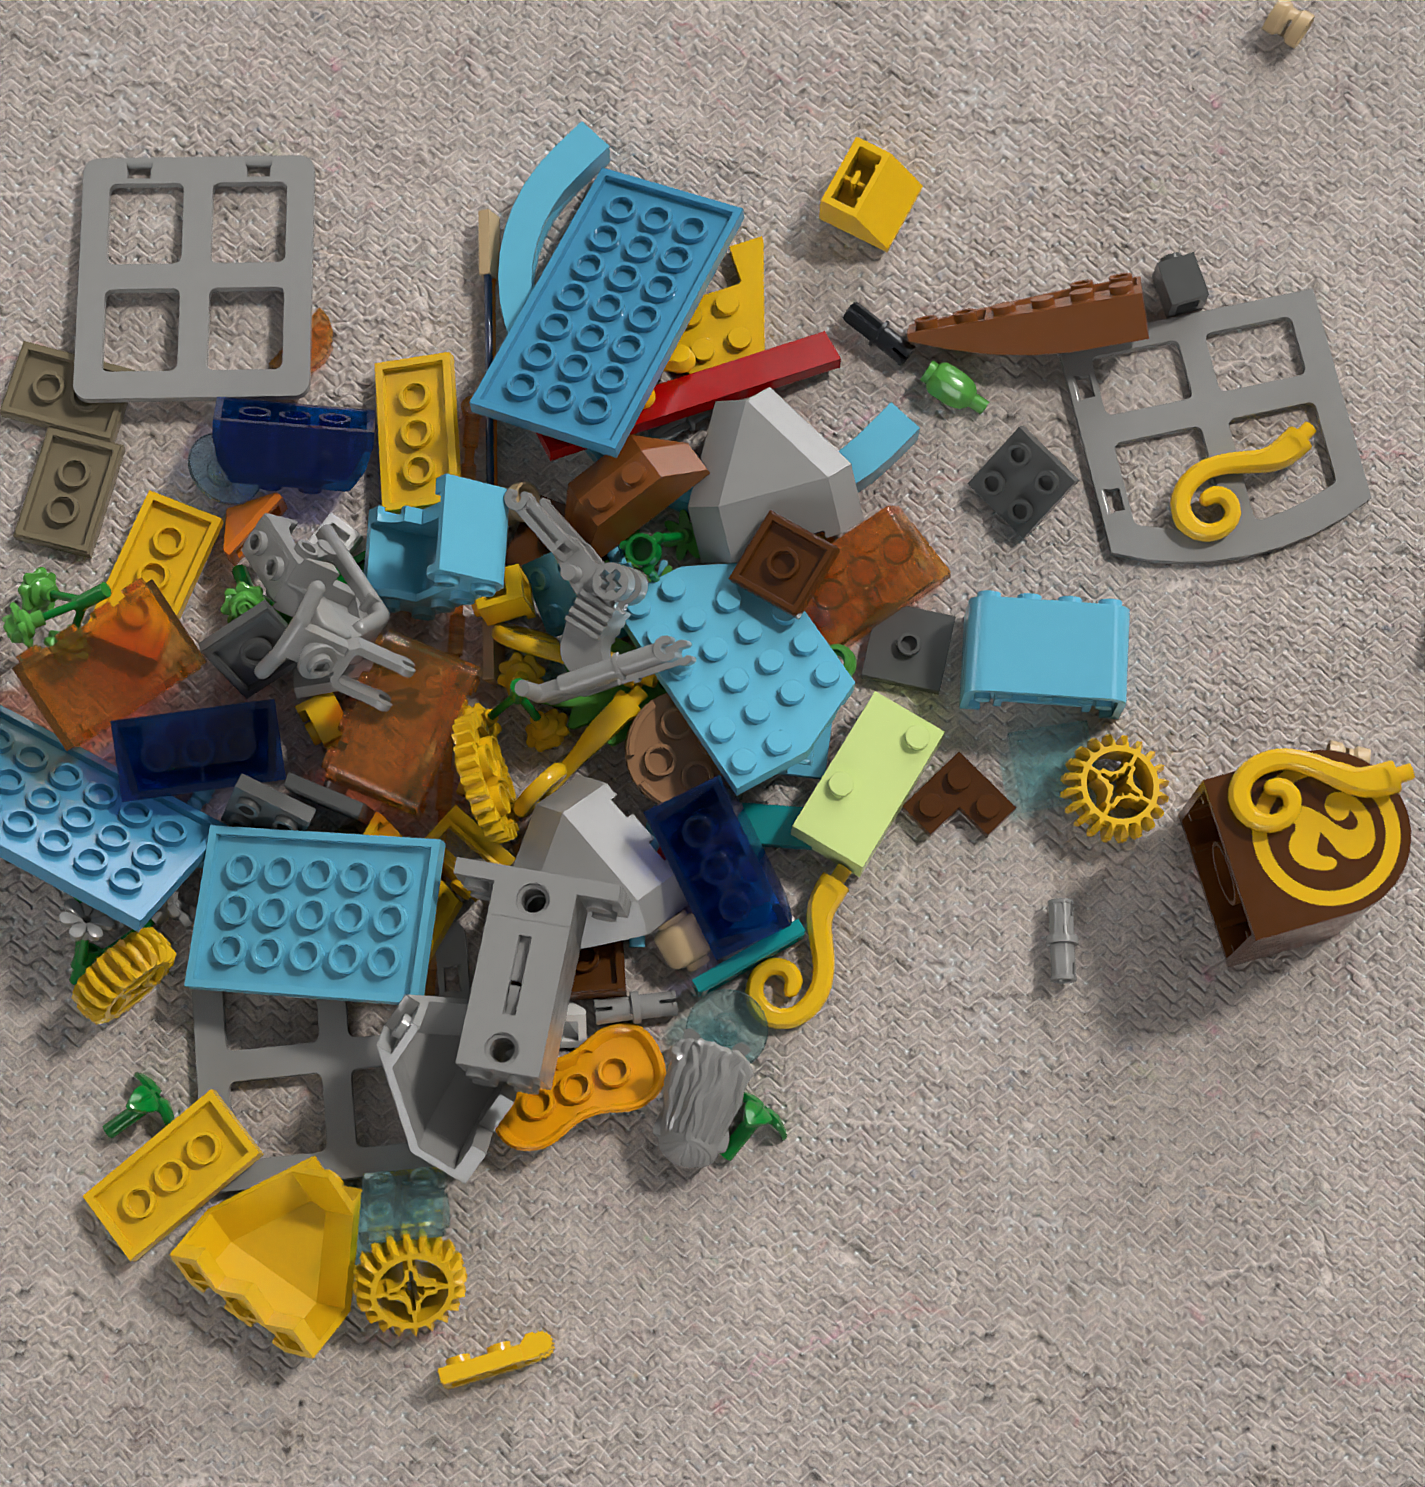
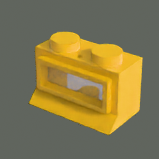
(467, 841)

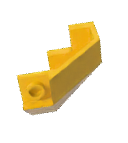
(280, 1255)

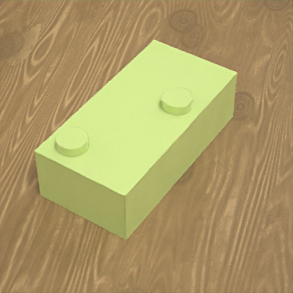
(867, 783)

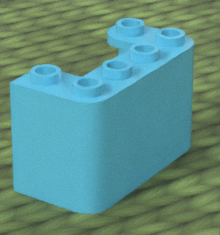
(441, 553)
(1045, 652)

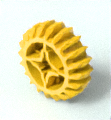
(1143, 801)
(123, 975)
(433, 1291)

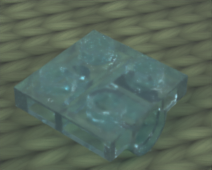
(404, 1203)

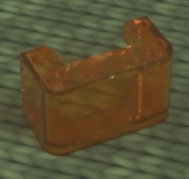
(109, 664)
(399, 751)

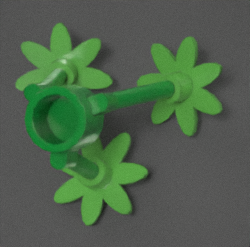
(645, 550)

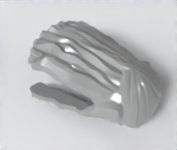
(701, 1099)

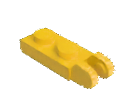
(499, 1359)

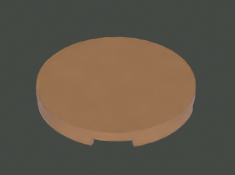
(665, 752)

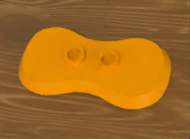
(607, 1073)

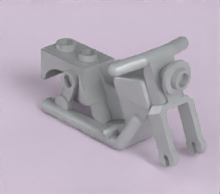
(331, 620)

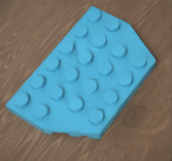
(759, 675)

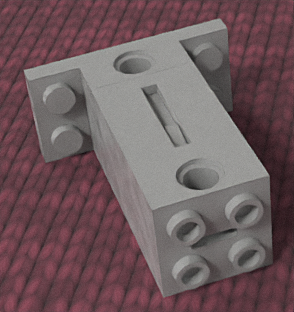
(526, 968)

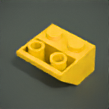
(870, 195)

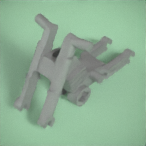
(597, 615)

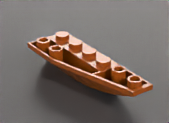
(1047, 323)

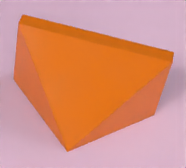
(243, 519)

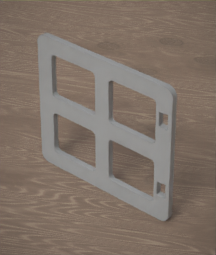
(195, 280)
(332, 1056)

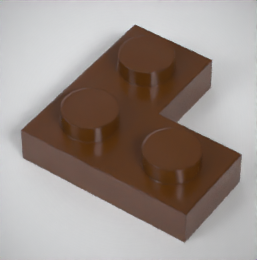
(962, 789)

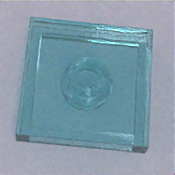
(1040, 761)

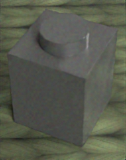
(1179, 284)

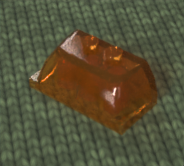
(875, 575)

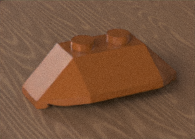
(628, 491)

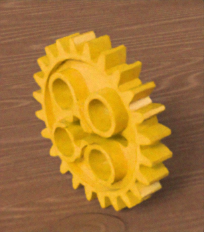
(485, 778)

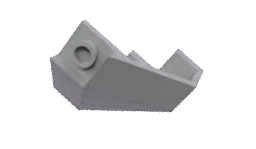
(765, 461)
(590, 838)
(439, 1107)

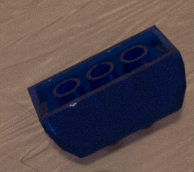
(292, 444)
(197, 749)
(720, 866)

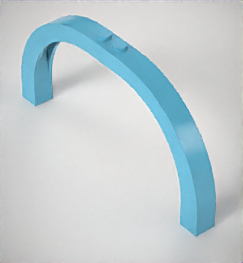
(537, 207)

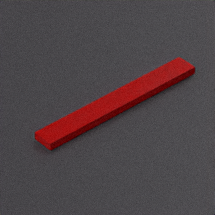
(725, 382)

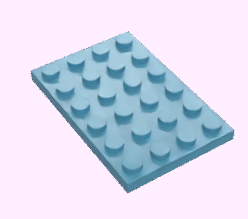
(315, 914)

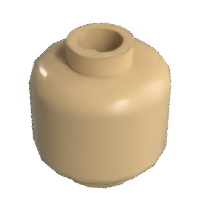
(682, 942)

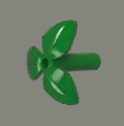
(141, 1101)
(754, 1116)

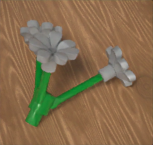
(88, 923)

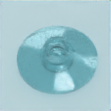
(205, 474)
(733, 1006)

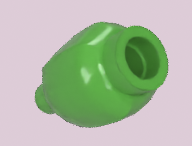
(952, 387)

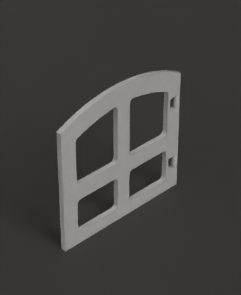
(1210, 413)

